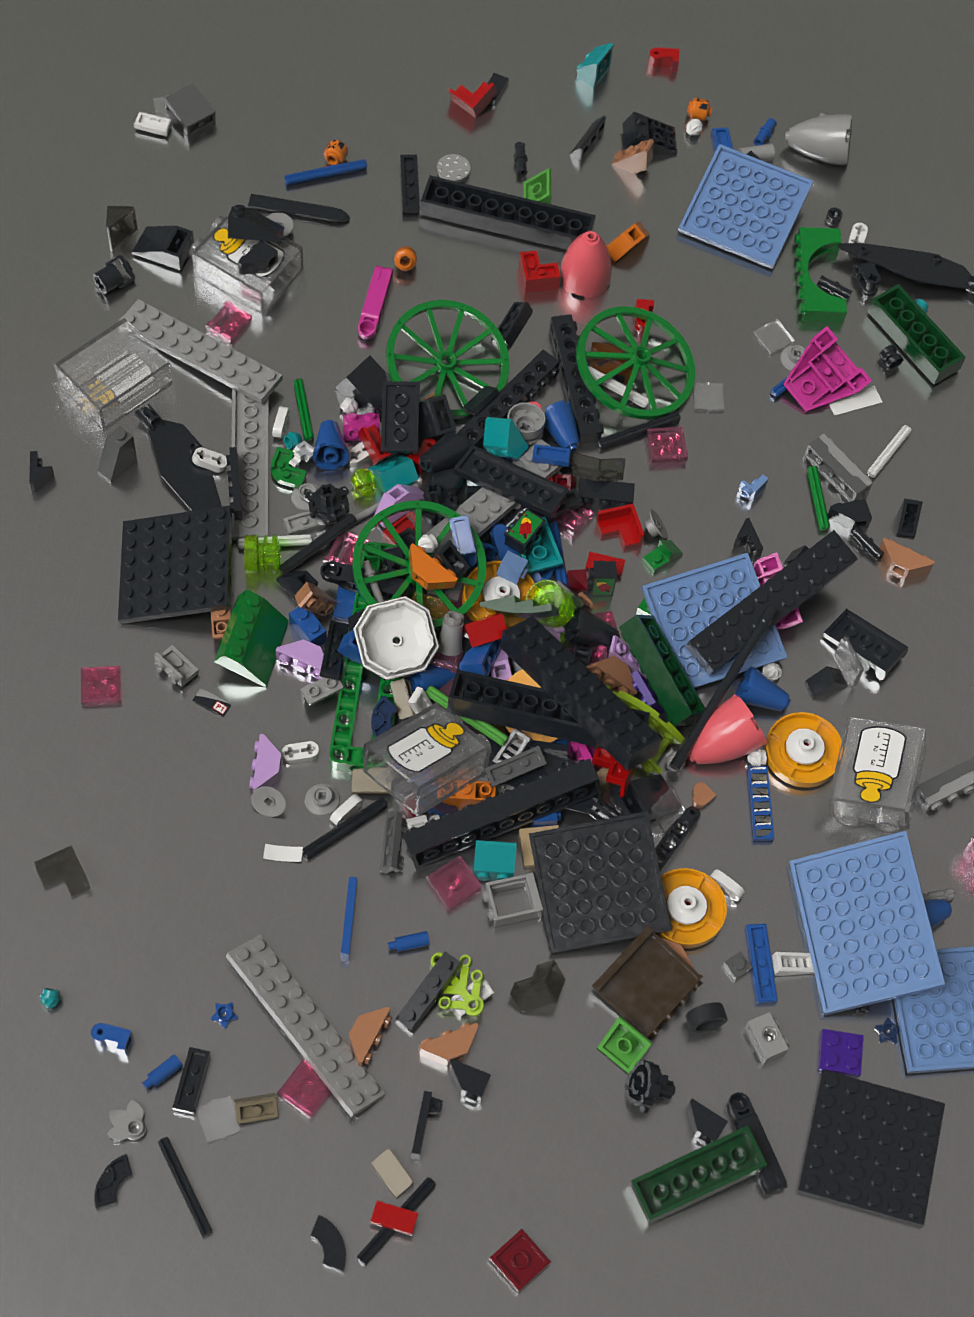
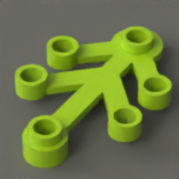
(460, 988)

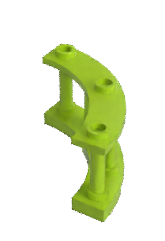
(666, 730)

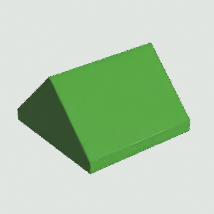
(539, 187)
(625, 1045)

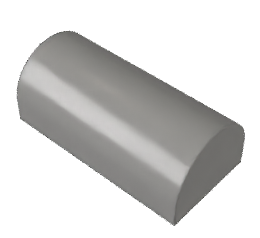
(764, 152)

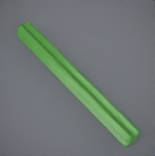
(483, 727)

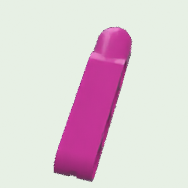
(375, 302)

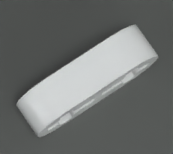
(854, 236)
(280, 422)
(360, 452)
(209, 459)
(300, 752)
(347, 809)
(728, 886)

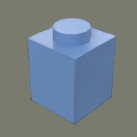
(512, 567)

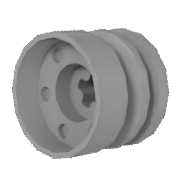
(529, 421)

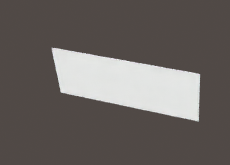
(865, 397)

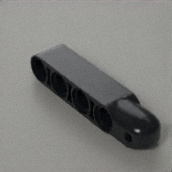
(343, 576)
(686, 822)
(744, 1114)

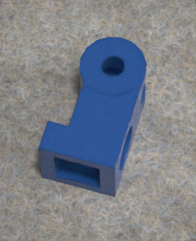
(498, 540)
(114, 1036)

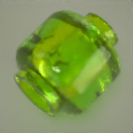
(363, 482)

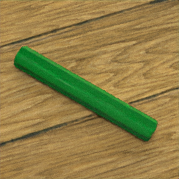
(303, 410)
(818, 498)

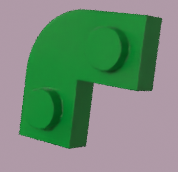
(282, 470)

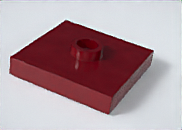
(520, 1260)

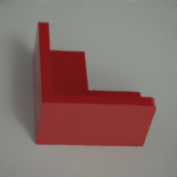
(476, 101)
(538, 276)
(372, 442)
(621, 521)
(485, 629)
(617, 773)

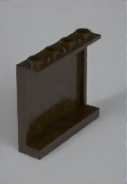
(647, 982)

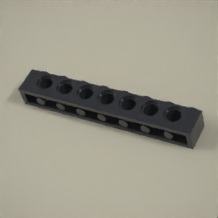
(565, 342)
(508, 395)

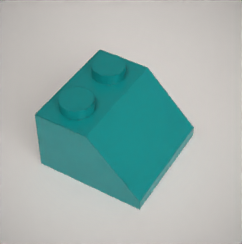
(595, 65)
(503, 438)
(393, 472)
(494, 860)

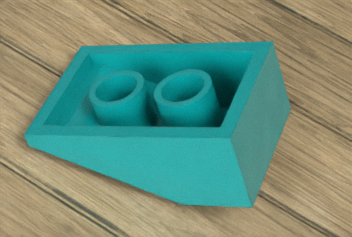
(543, 552)

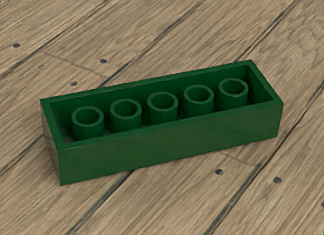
(916, 334)
(662, 670)
(699, 1174)

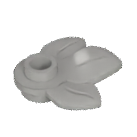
(124, 1122)

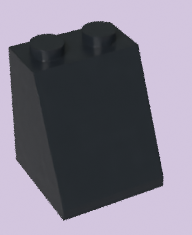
(365, 385)

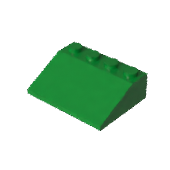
(252, 638)

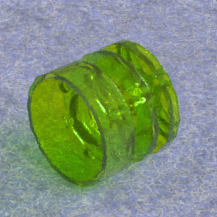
(261, 554)
(550, 592)

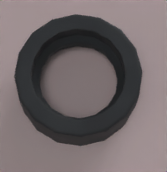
(706, 1017)

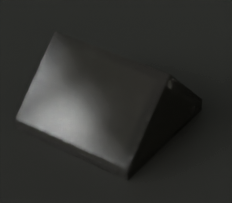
(120, 224)

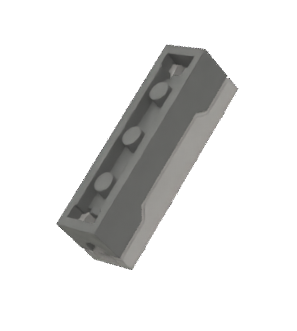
(838, 467)
(946, 786)

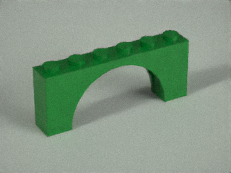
(815, 303)

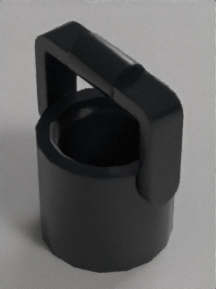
(110, 277)

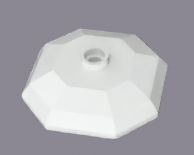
(390, 620)

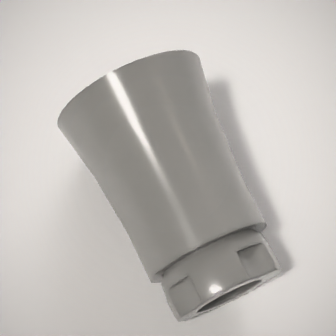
(451, 634)

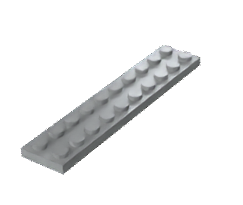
(203, 352)
(251, 438)
(487, 507)
(305, 1025)

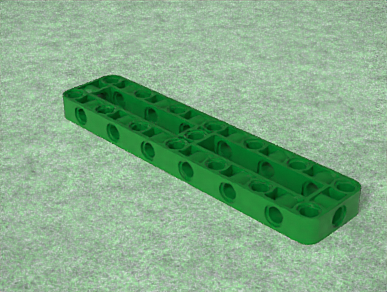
(348, 698)

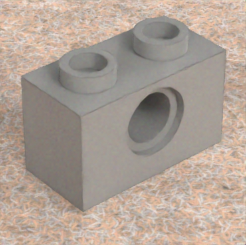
(767, 1049)

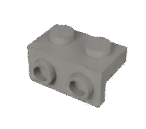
(176, 665)
(320, 690)

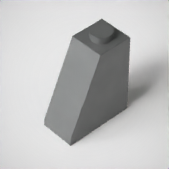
(117, 454)

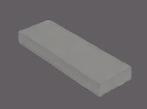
(301, 523)

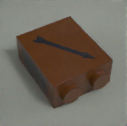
(607, 365)

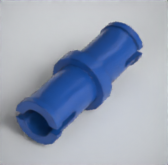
(765, 132)

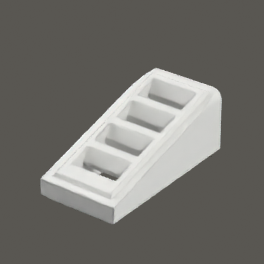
(781, 968)

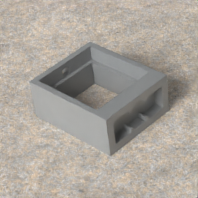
(511, 883)

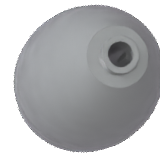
(823, 138)

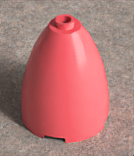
(586, 266)
(728, 734)

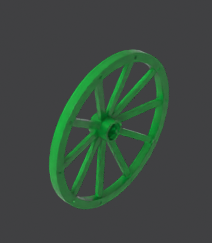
(447, 355)
(638, 359)
(382, 516)

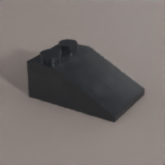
(251, 225)

